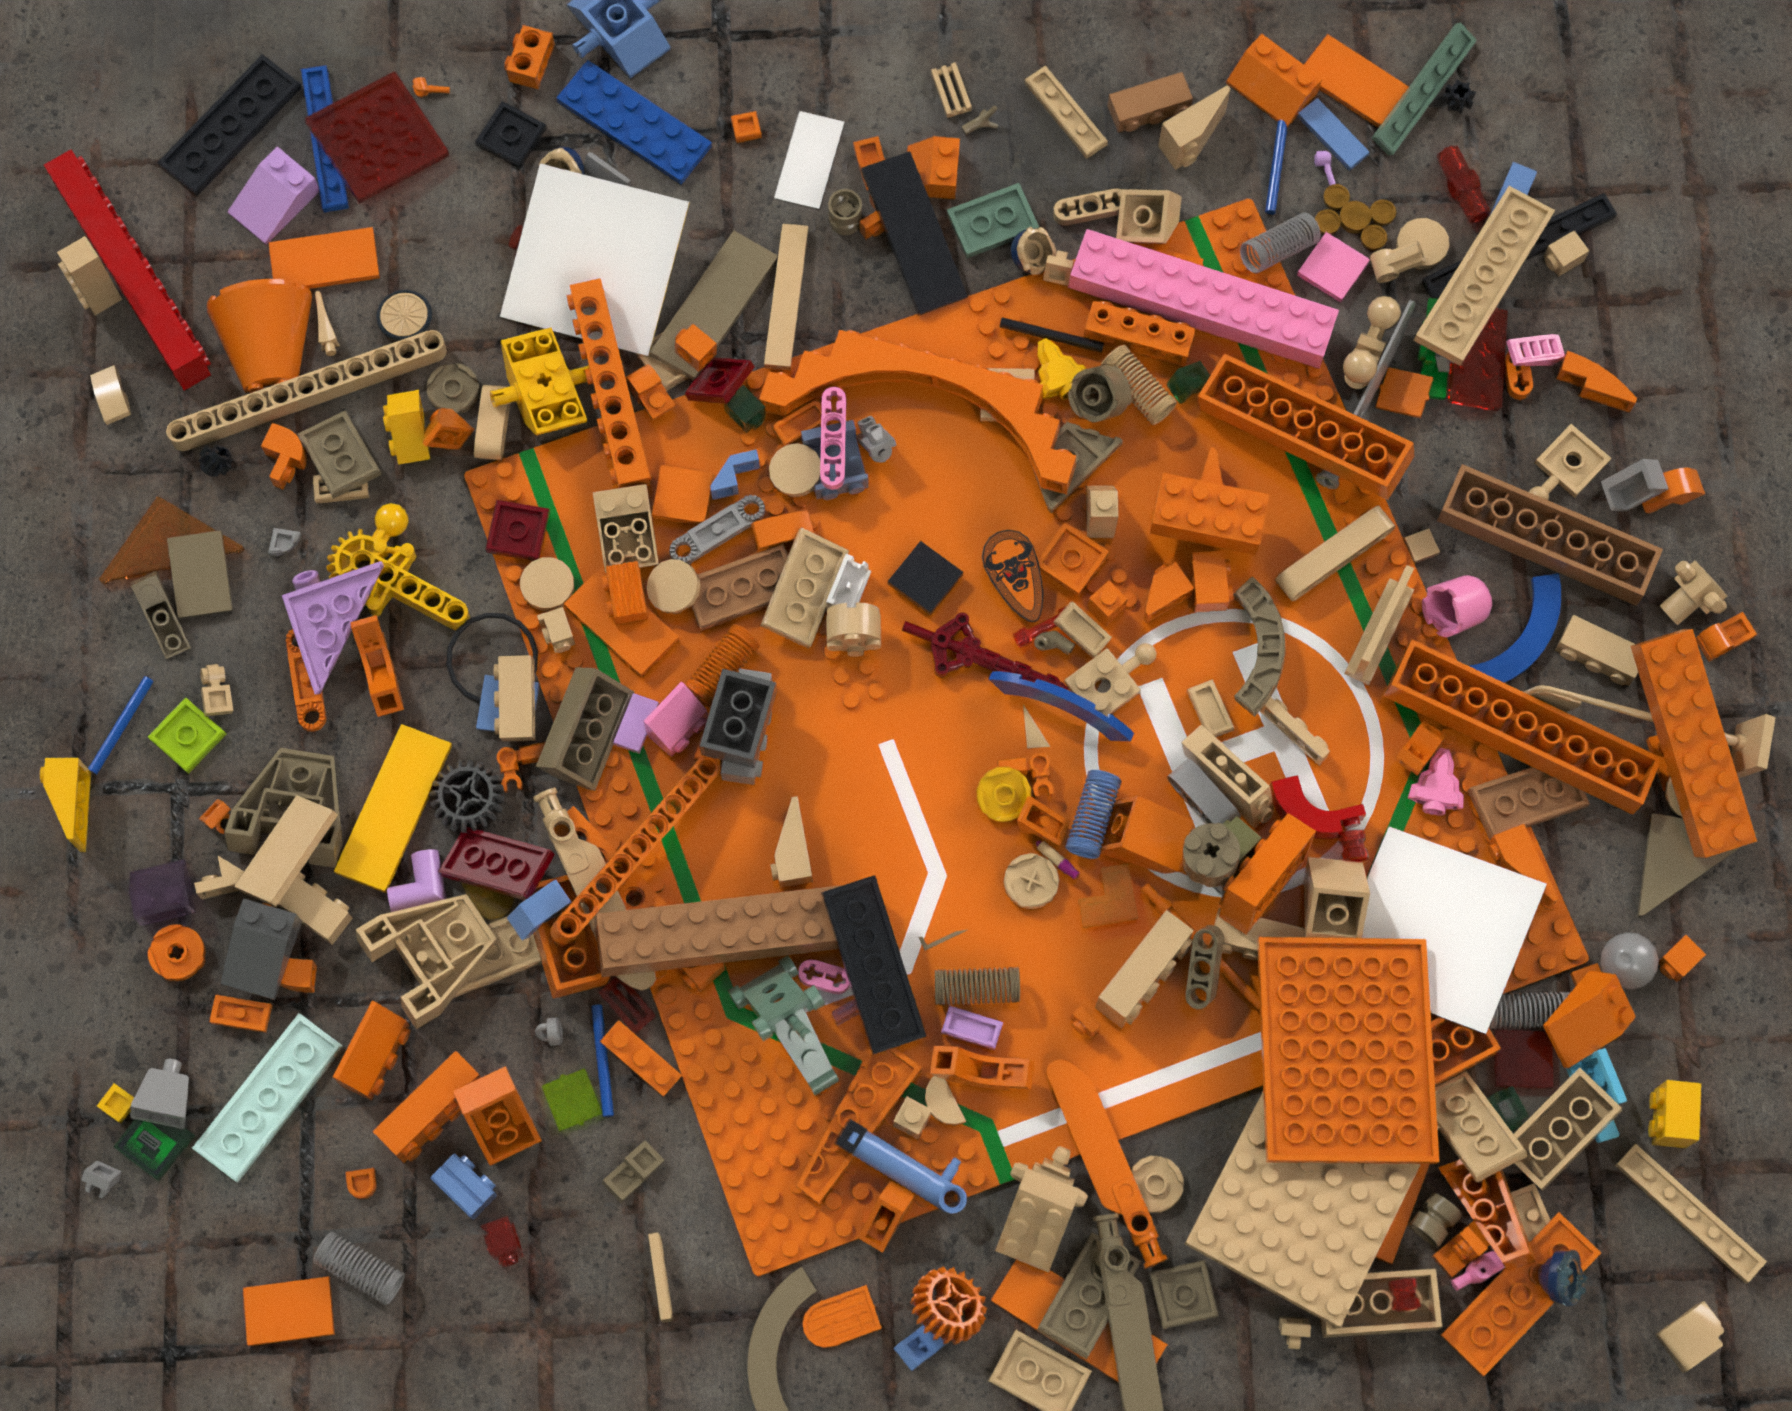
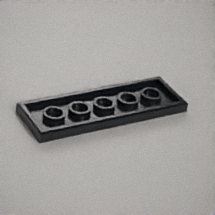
(229, 125)
(914, 233)
(873, 964)

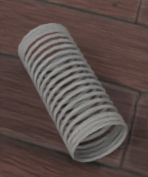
(1260, 249)
(1520, 1002)
(326, 1255)

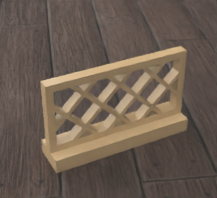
(1380, 628)

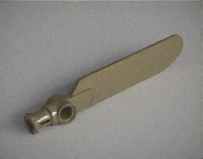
(1127, 1322)

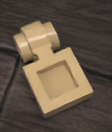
(215, 697)

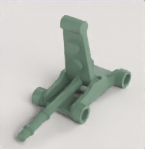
(788, 1020)

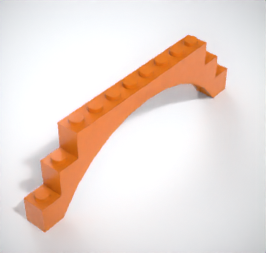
(868, 360)

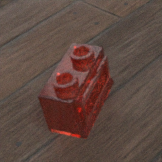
(502, 1241)

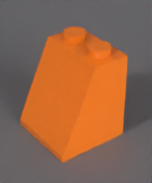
(1146, 835)

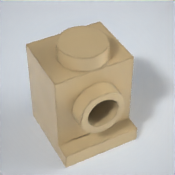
(556, 630)

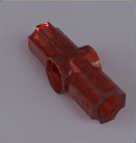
(1463, 184)

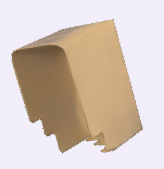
(1692, 1336)

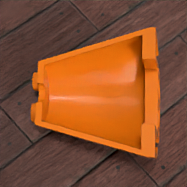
(262, 329)

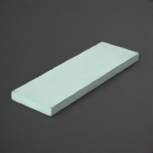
(268, 1097)

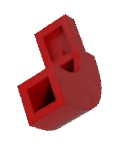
(1289, 798)

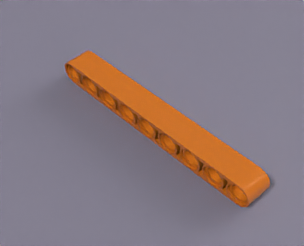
(627, 857)

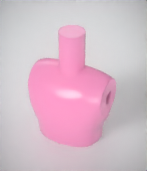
(1479, 1270)

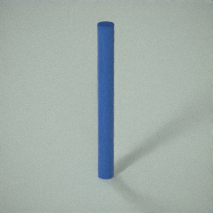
(1276, 167)
(120, 725)
(602, 1061)

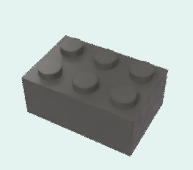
(738, 718)

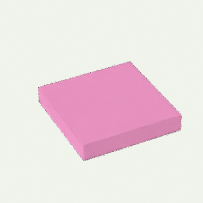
(1333, 267)

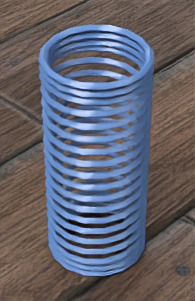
(1083, 846)

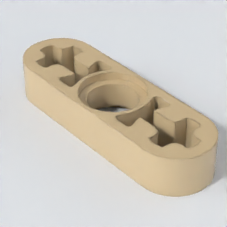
(1097, 197)

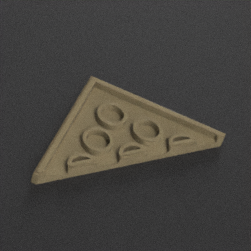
(1670, 862)

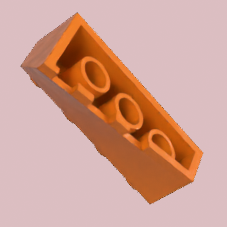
(1493, 1211)

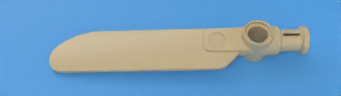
(581, 865)

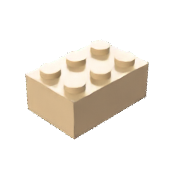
(1037, 1220)

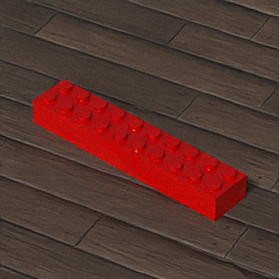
(129, 269)

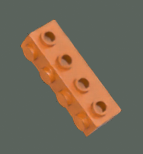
(1141, 333)

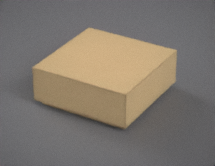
(1421, 546)

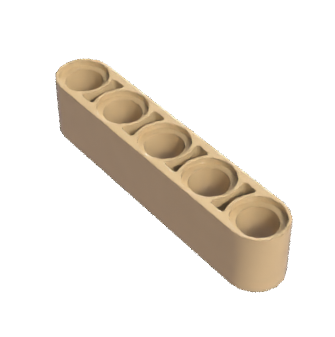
(1335, 553)

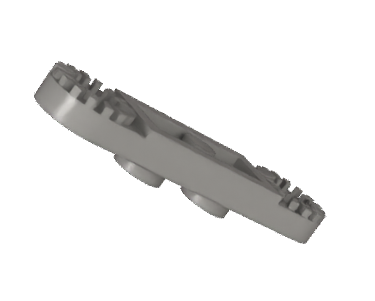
(718, 529)

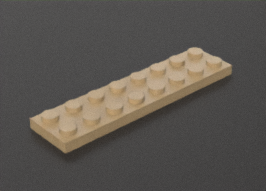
(1484, 275)

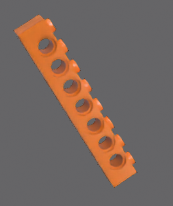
(592, 295)
(693, 976)

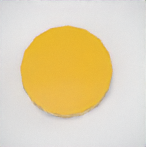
(1003, 793)

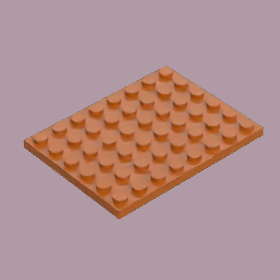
(1347, 1051)

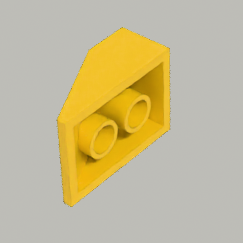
(69, 791)

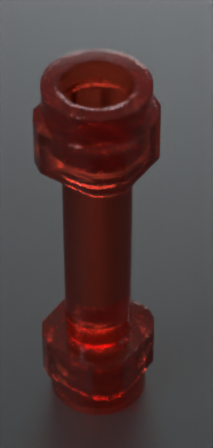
(1024, 636)

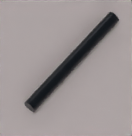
(1052, 335)

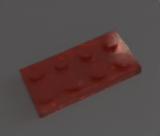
(1481, 375)

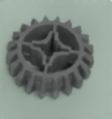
(447, 786)

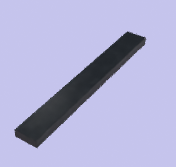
(1577, 219)

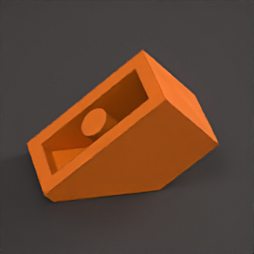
(1167, 590)
(886, 1216)

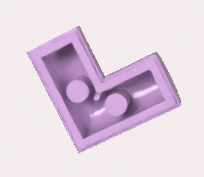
(427, 886)

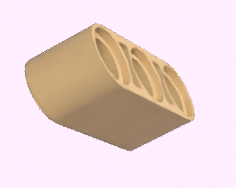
(491, 427)

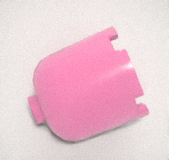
(1457, 605)

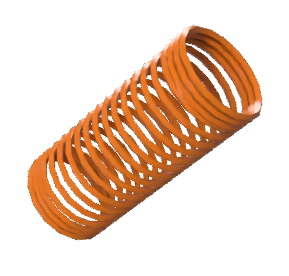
(742, 637)

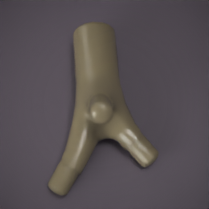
(981, 121)

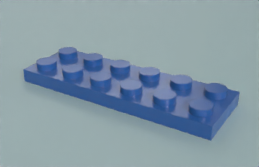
(634, 122)

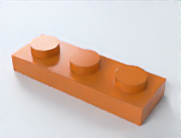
(640, 1058)

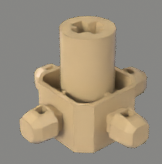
(1696, 591)

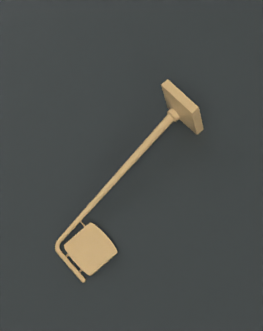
(1749, 744)

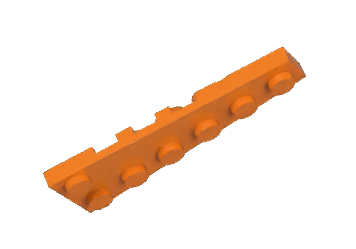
(868, 1101)

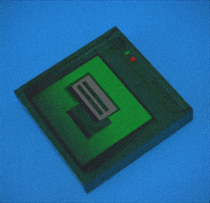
(153, 1146)

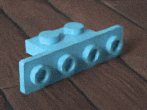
(1601, 1071)

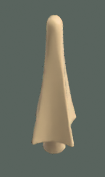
(326, 335)

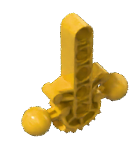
(392, 521)

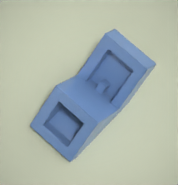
(725, 482)
(538, 909)
(918, 1348)

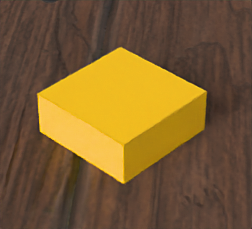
(116, 1103)

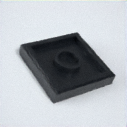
(511, 134)
(925, 578)

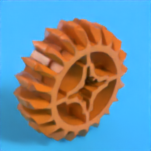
(944, 1314)

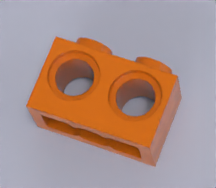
(536, 57)

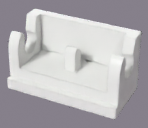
(849, 583)

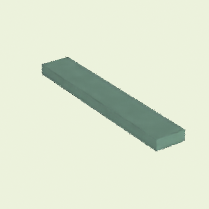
(1424, 89)

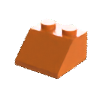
(937, 165)

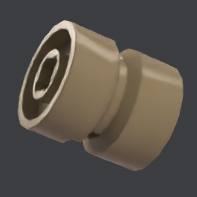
(845, 211)
(1436, 1218)

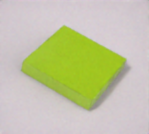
(187, 735)

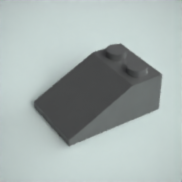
(260, 948)

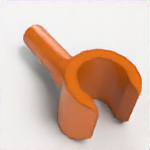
(422, 89)

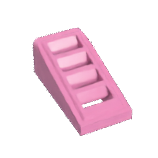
(1544, 350)

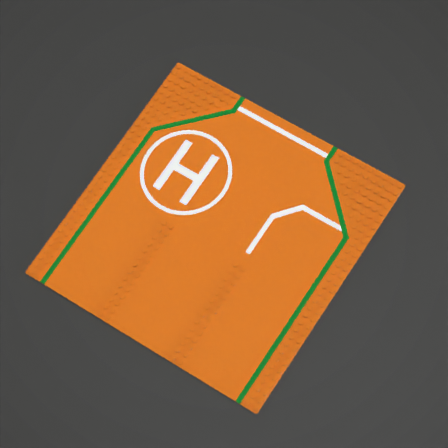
(896, 754)

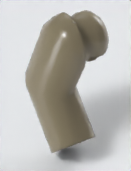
(1053, 640)

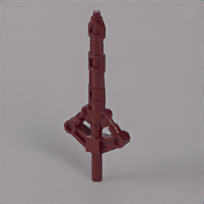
(970, 651)

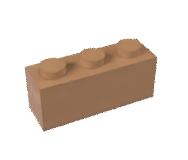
(1149, 102)

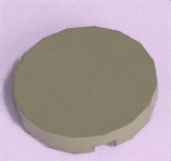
(453, 388)

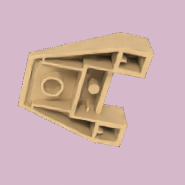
(439, 945)

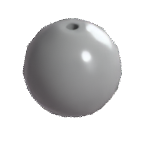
(1631, 959)

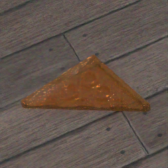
(148, 546)

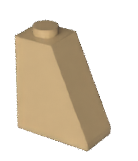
(1101, 511)

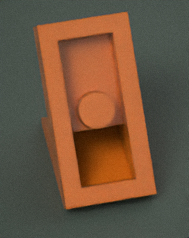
(1042, 822)

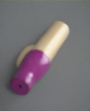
(1062, 863)

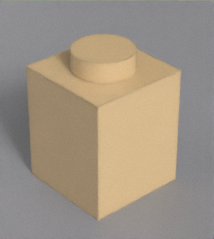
(1565, 253)
(912, 1118)

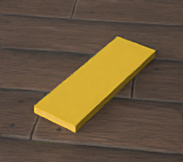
(393, 808)

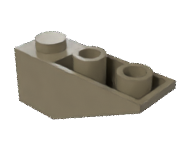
(160, 614)

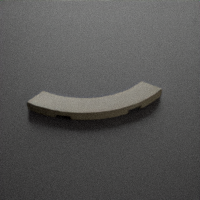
(1270, 646)
(767, 1337)

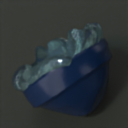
(1563, 1277)

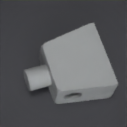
(162, 1096)

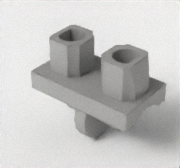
(875, 439)

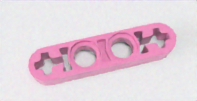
(833, 438)

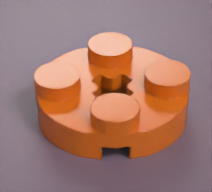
(162, 946)

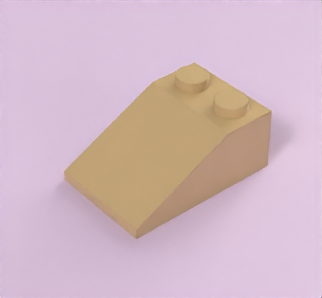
(1188, 131)

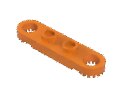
(303, 692)

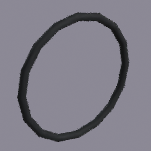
(464, 626)

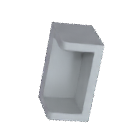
(1634, 485)

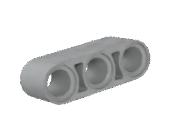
(1202, 794)

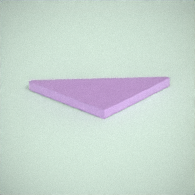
(323, 618)

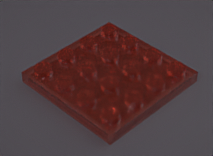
(376, 137)

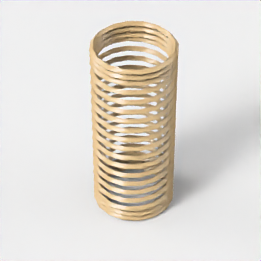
(1163, 407)

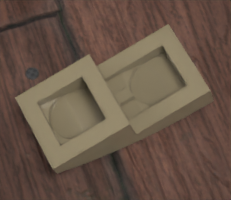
(633, 1171)

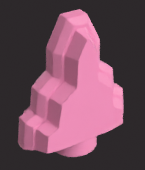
(1438, 786)

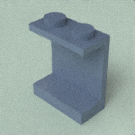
(855, 475)

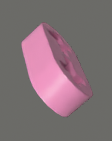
(825, 970)

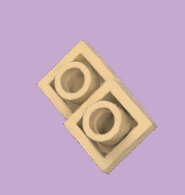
(110, 395)

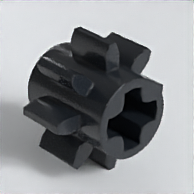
(1458, 96)
(215, 460)

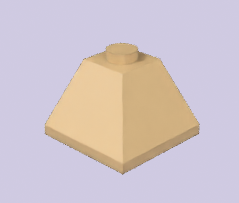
(1148, 215)

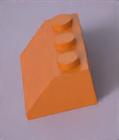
(1274, 80)
(372, 1051)

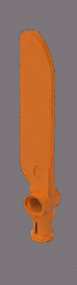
(1103, 1153)

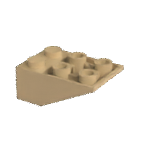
(626, 526)

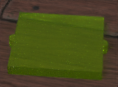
(572, 1099)

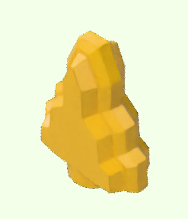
(1056, 370)

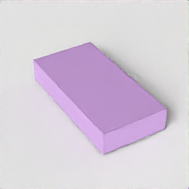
(632, 730)
(972, 1028)

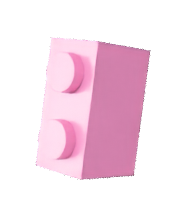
(676, 720)

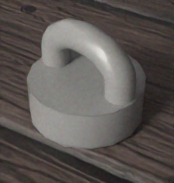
(554, 1031)

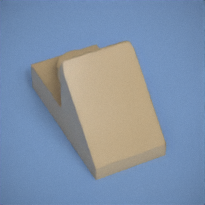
(215, 886)

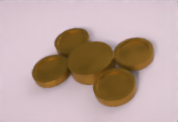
(1355, 217)

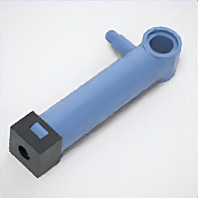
(901, 1167)

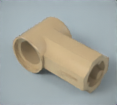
(1389, 263)

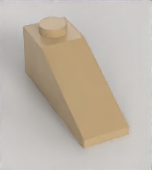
(791, 854)

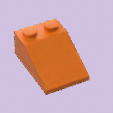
(1589, 1017)

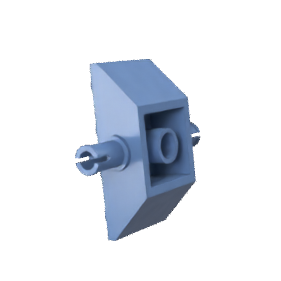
(622, 30)

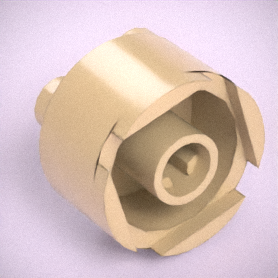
(853, 628)

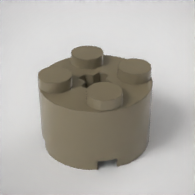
(1100, 393)
(1202, 867)

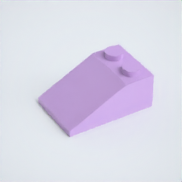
(273, 196)

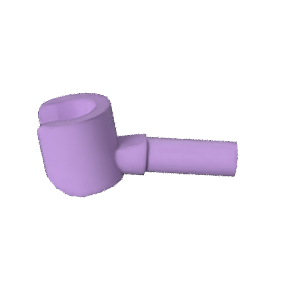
(1323, 158)

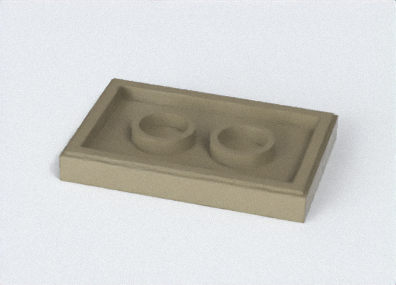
(339, 454)
(200, 574)

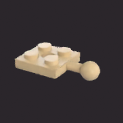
(1570, 478)
(1108, 668)

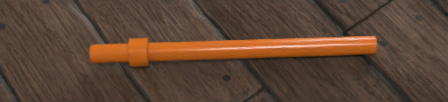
(1163, 904)

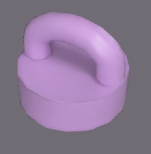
(306, 579)

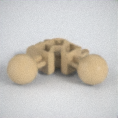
(1362, 362)

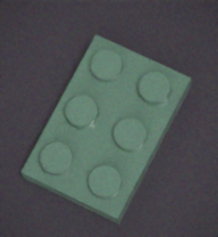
(991, 220)

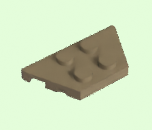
(1090, 452)

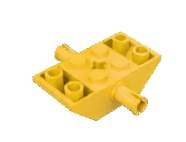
(540, 383)

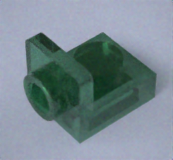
(1188, 381)

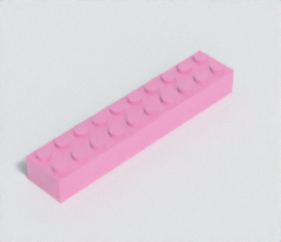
(1203, 298)

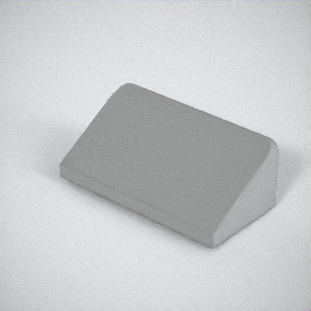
(599, 169)

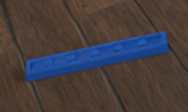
(318, 96)

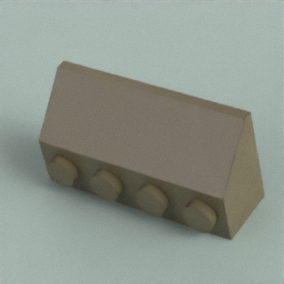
(585, 728)

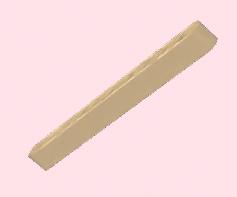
(293, 390)

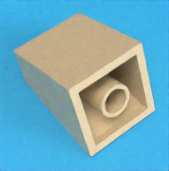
(1335, 898)

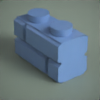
(464, 1186)

